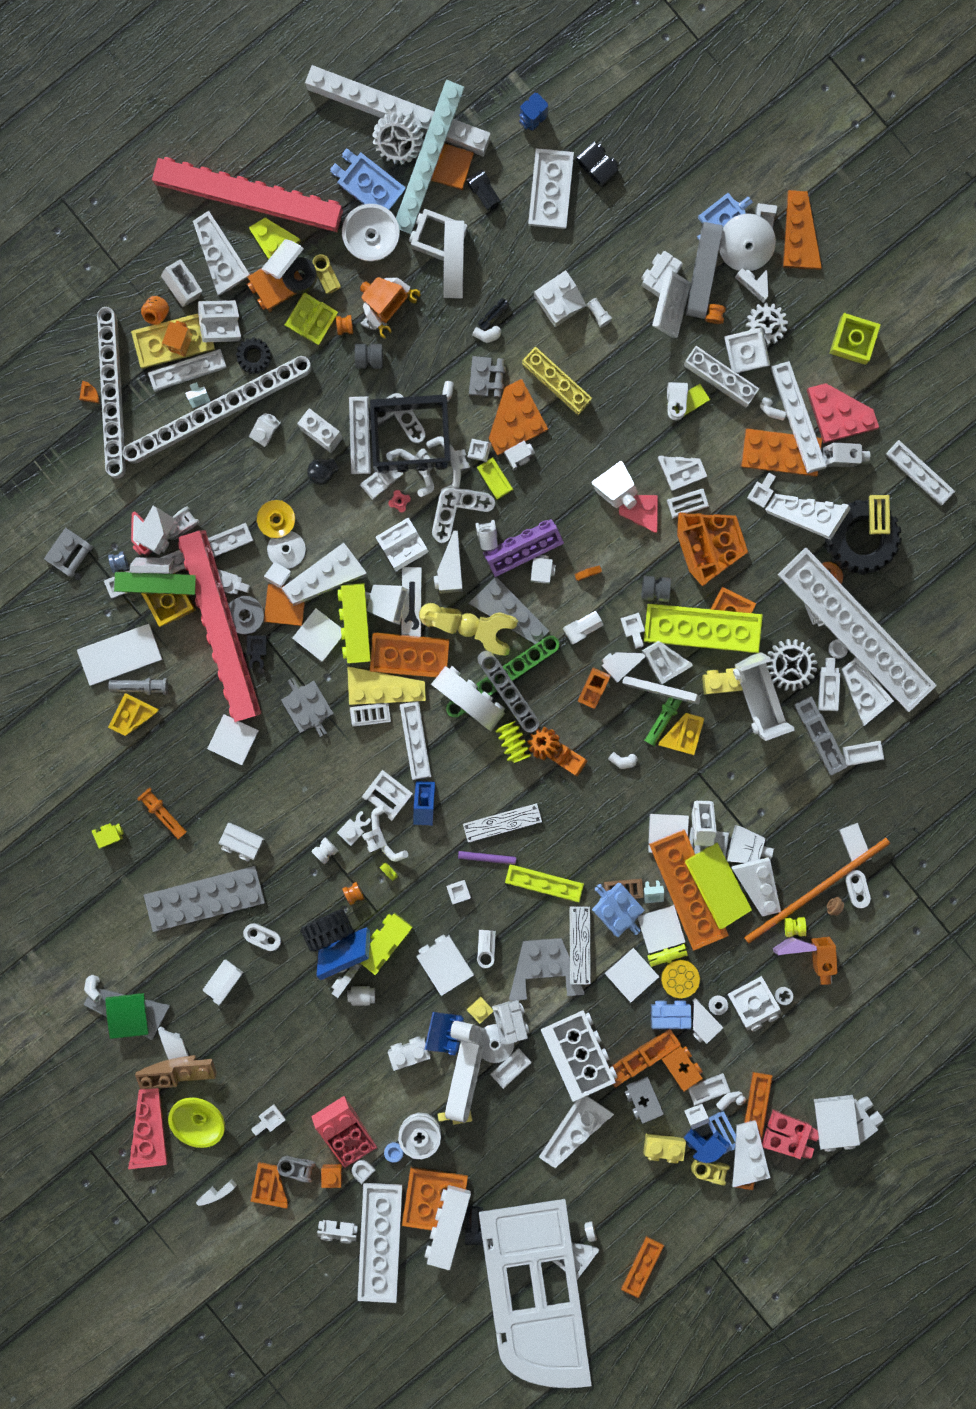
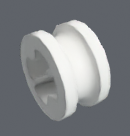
(787, 1000)

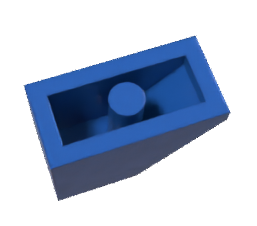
(424, 803)

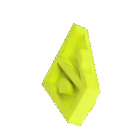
(270, 236)

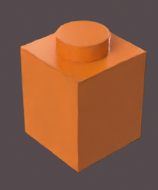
(331, 1176)

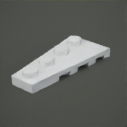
(808, 514)

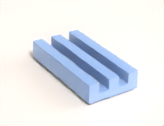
(715, 1117)

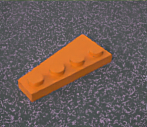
(800, 236)

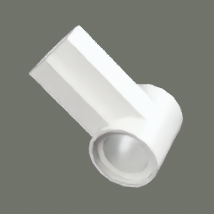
(579, 629)
(486, 945)

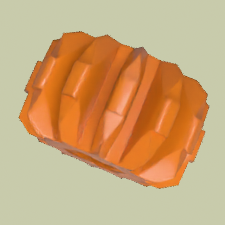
(551, 743)

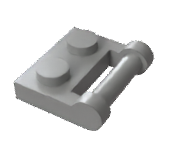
(63, 549)

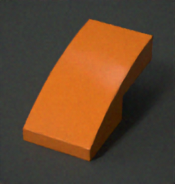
(569, 759)

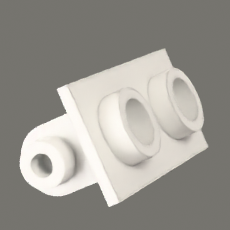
(344, 1234)

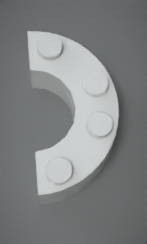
(468, 698)

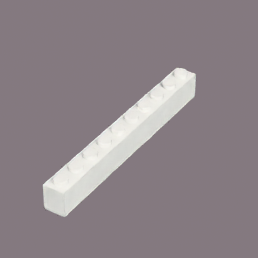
(381, 103)

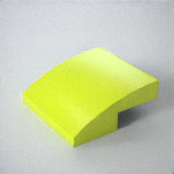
(311, 318)

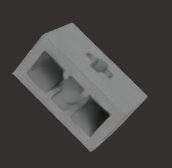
(652, 1107)

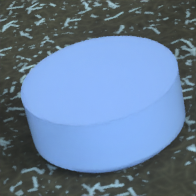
(393, 1152)

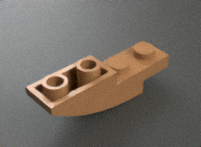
(172, 1071)

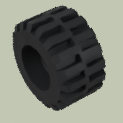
(327, 930)

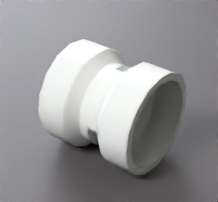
(325, 850)

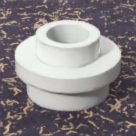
(713, 1001)

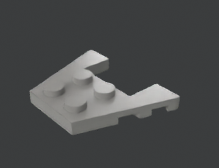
(542, 960)

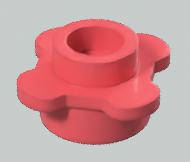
(404, 500)

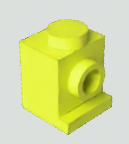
(108, 834)

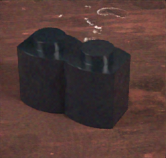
(597, 164)

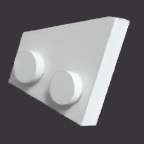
(681, 471)

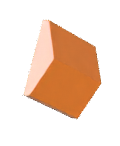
(732, 602)

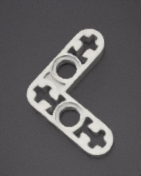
(398, 414)
(457, 501)

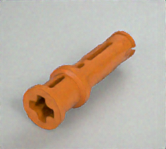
(156, 806)

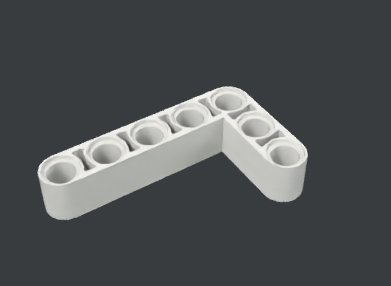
(466, 1069)

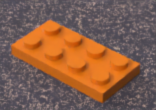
(773, 452)
(408, 654)

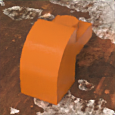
(594, 688)

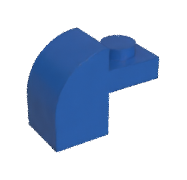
(708, 1150)

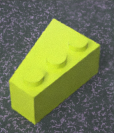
(386, 941)

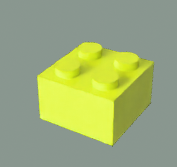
(855, 339)

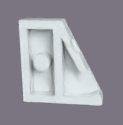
(665, 661)
(341, 983)
(582, 1257)

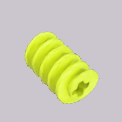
(512, 742)

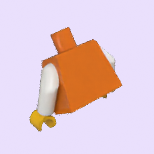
(384, 298)

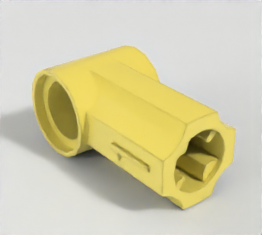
(326, 276)

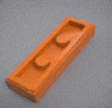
(642, 1267)

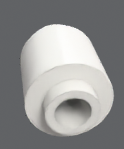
(361, 995)

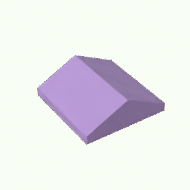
(793, 945)

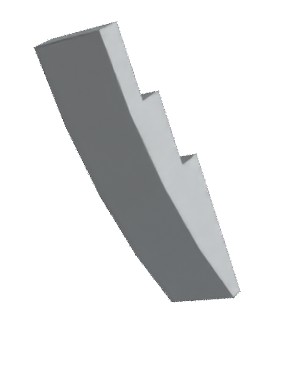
(820, 735)

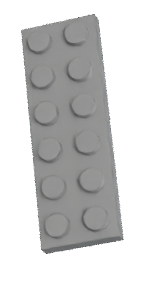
(204, 898)

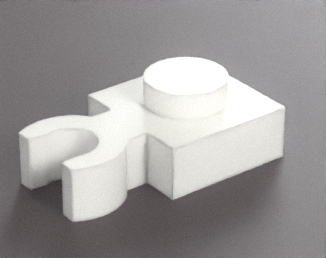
(352, 830)

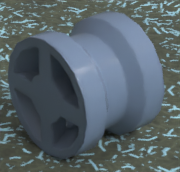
(118, 562)

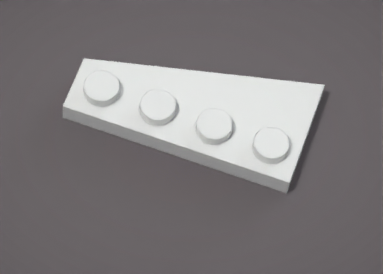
(220, 256)
(579, 1123)

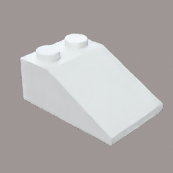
(449, 571)

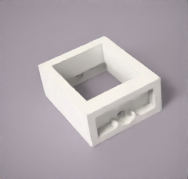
(415, 236)
(320, 430)

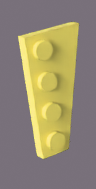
(376, 688)

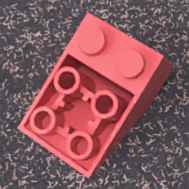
(343, 1131)

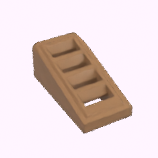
(607, 884)

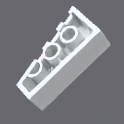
(327, 574)

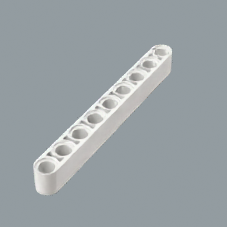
(107, 384)

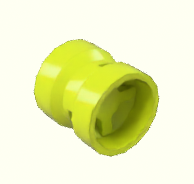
(795, 927)

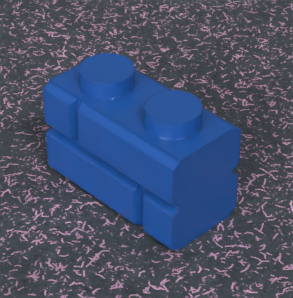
(533, 112)

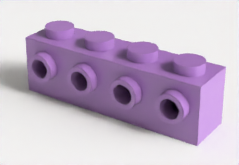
(523, 547)

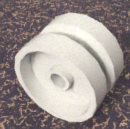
(419, 1147)

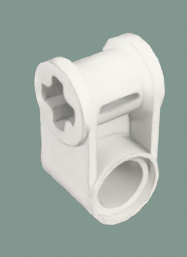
(677, 396)
(183, 524)
(487, 535)

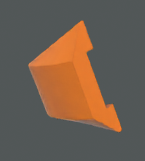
(709, 543)

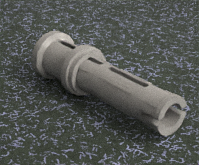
(148, 686)

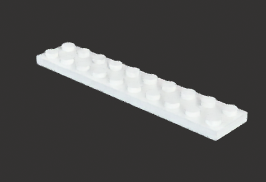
(857, 629)

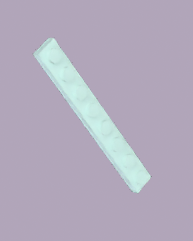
(429, 155)

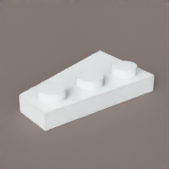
(865, 691)
(759, 884)

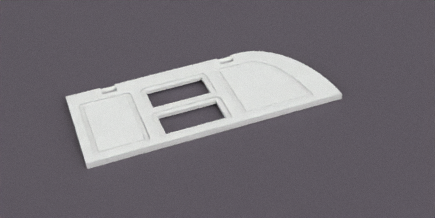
(543, 1341)

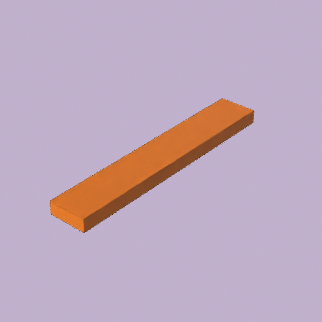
(757, 1106)

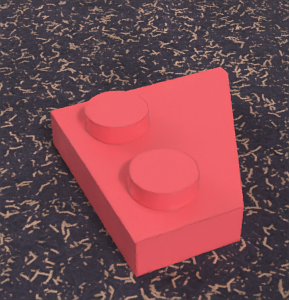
(644, 511)

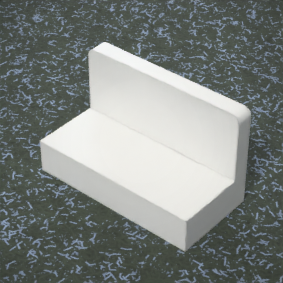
(222, 981)

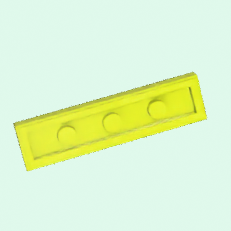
(544, 883)

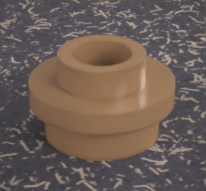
(835, 906)

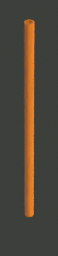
(817, 890)

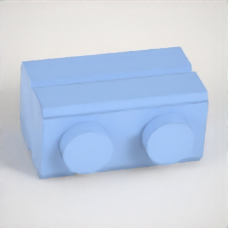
(671, 1015)

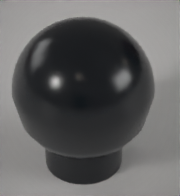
(321, 471)

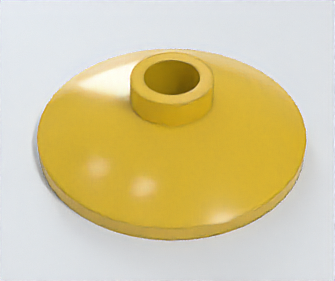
(273, 509)

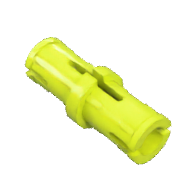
(667, 955)

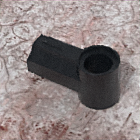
(481, 186)
(473, 1232)

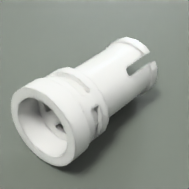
(602, 316)

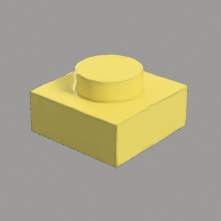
(480, 1010)

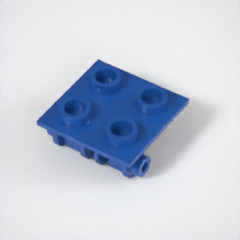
(439, 1033)

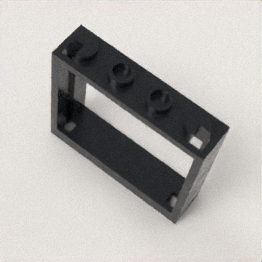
(403, 404)

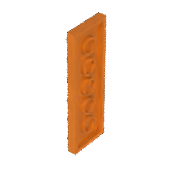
(688, 901)

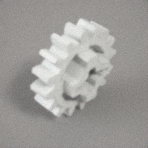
(774, 322)

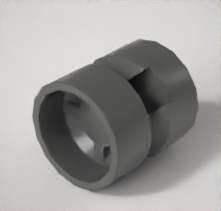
(368, 356)
(656, 589)

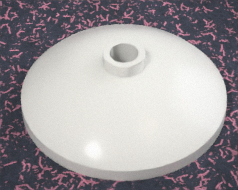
(367, 220)
(738, 233)

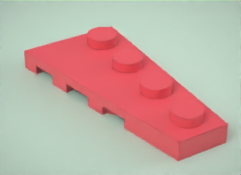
(148, 1141)

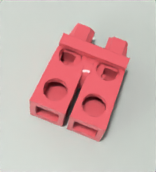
(796, 1136)

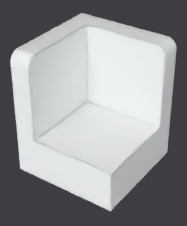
(766, 212)

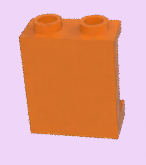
(269, 289)

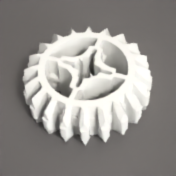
(391, 144)
(802, 653)

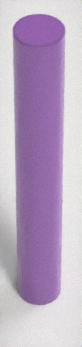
(487, 857)

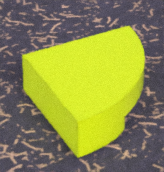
(389, 871)

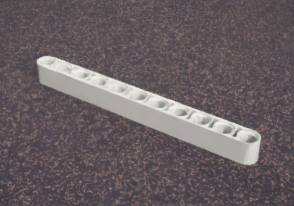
(207, 410)

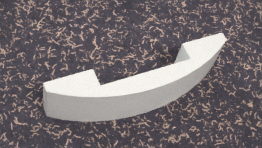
(453, 258)

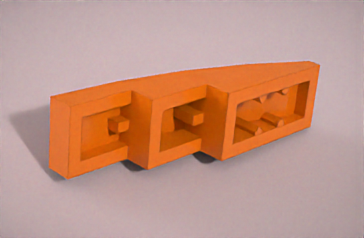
(645, 1056)

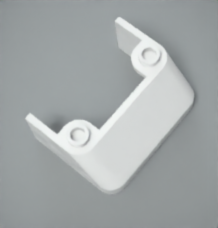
(761, 697)

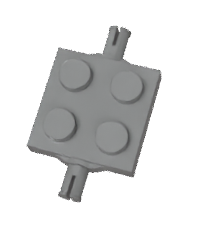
(307, 706)

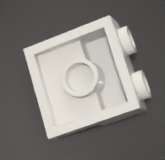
(755, 1004)

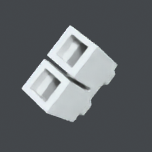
(865, 1123)

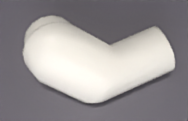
(90, 988)

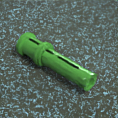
(669, 708)

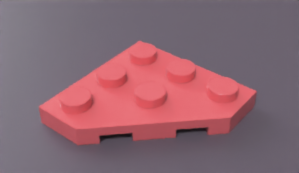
(839, 414)

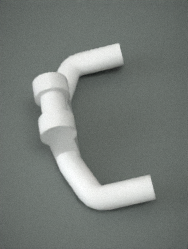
(422, 454)
(458, 460)
(379, 838)

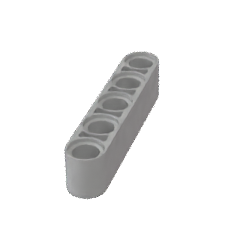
(704, 270)
(514, 697)

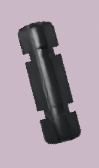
(493, 314)

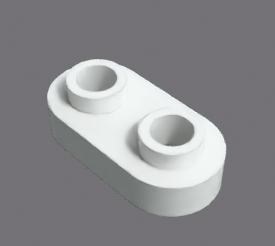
(857, 888)
(262, 937)

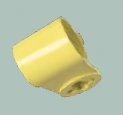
(714, 1171)

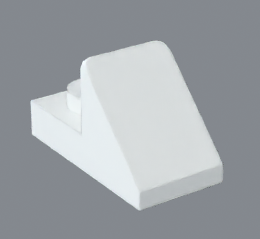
(758, 288)

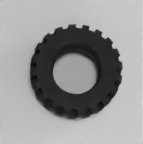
(864, 563)

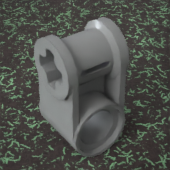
(297, 1170)

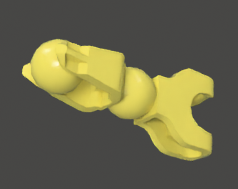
(469, 625)

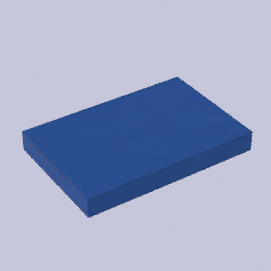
(343, 953)

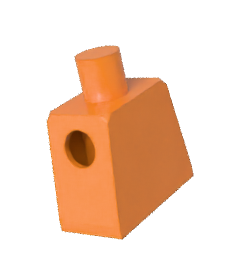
(825, 954)

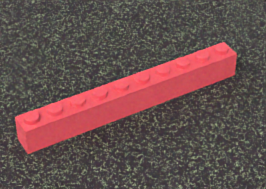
(247, 194)
(219, 626)

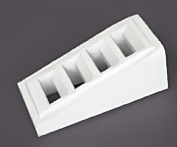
(385, 706)

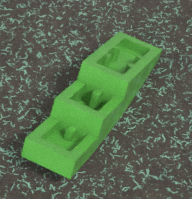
(154, 583)

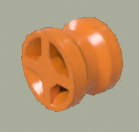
(715, 314)
(344, 325)
(353, 893)

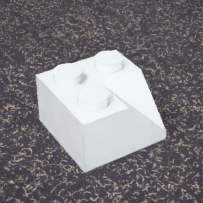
(559, 298)
(156, 530)

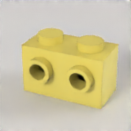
(720, 682)
(664, 1147)

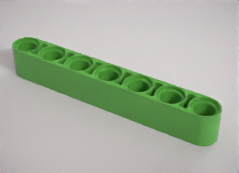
(524, 658)

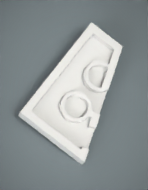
(749, 1156)

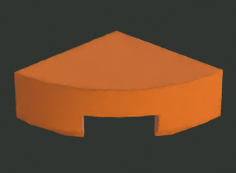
(88, 393)
(588, 572)

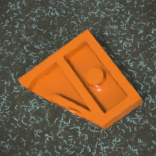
(268, 1186)

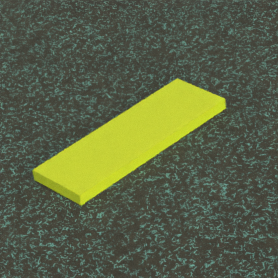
(703, 628)

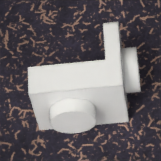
(264, 429)

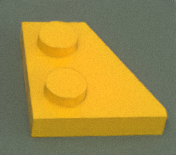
(131, 714)
(684, 734)

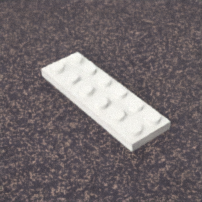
(379, 1242)

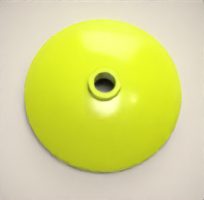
(196, 1122)

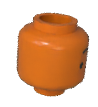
(155, 310)

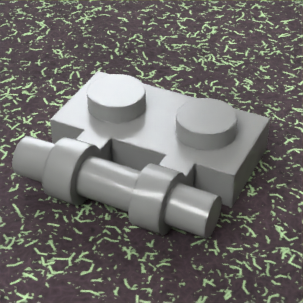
(480, 377)

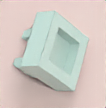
(198, 395)
(653, 894)

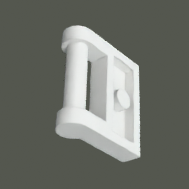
(389, 788)

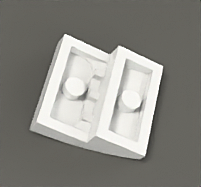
(282, 258)
(219, 321)
(402, 544)

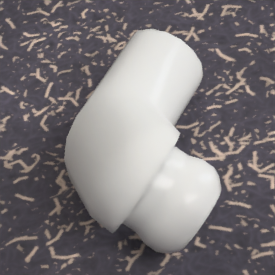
(487, 336)
(448, 389)
(770, 411)
(625, 762)
(729, 1098)

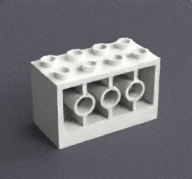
(566, 1051)

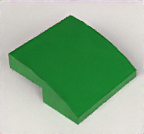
(127, 1016)

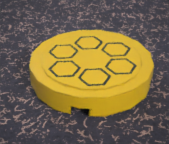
(680, 979)

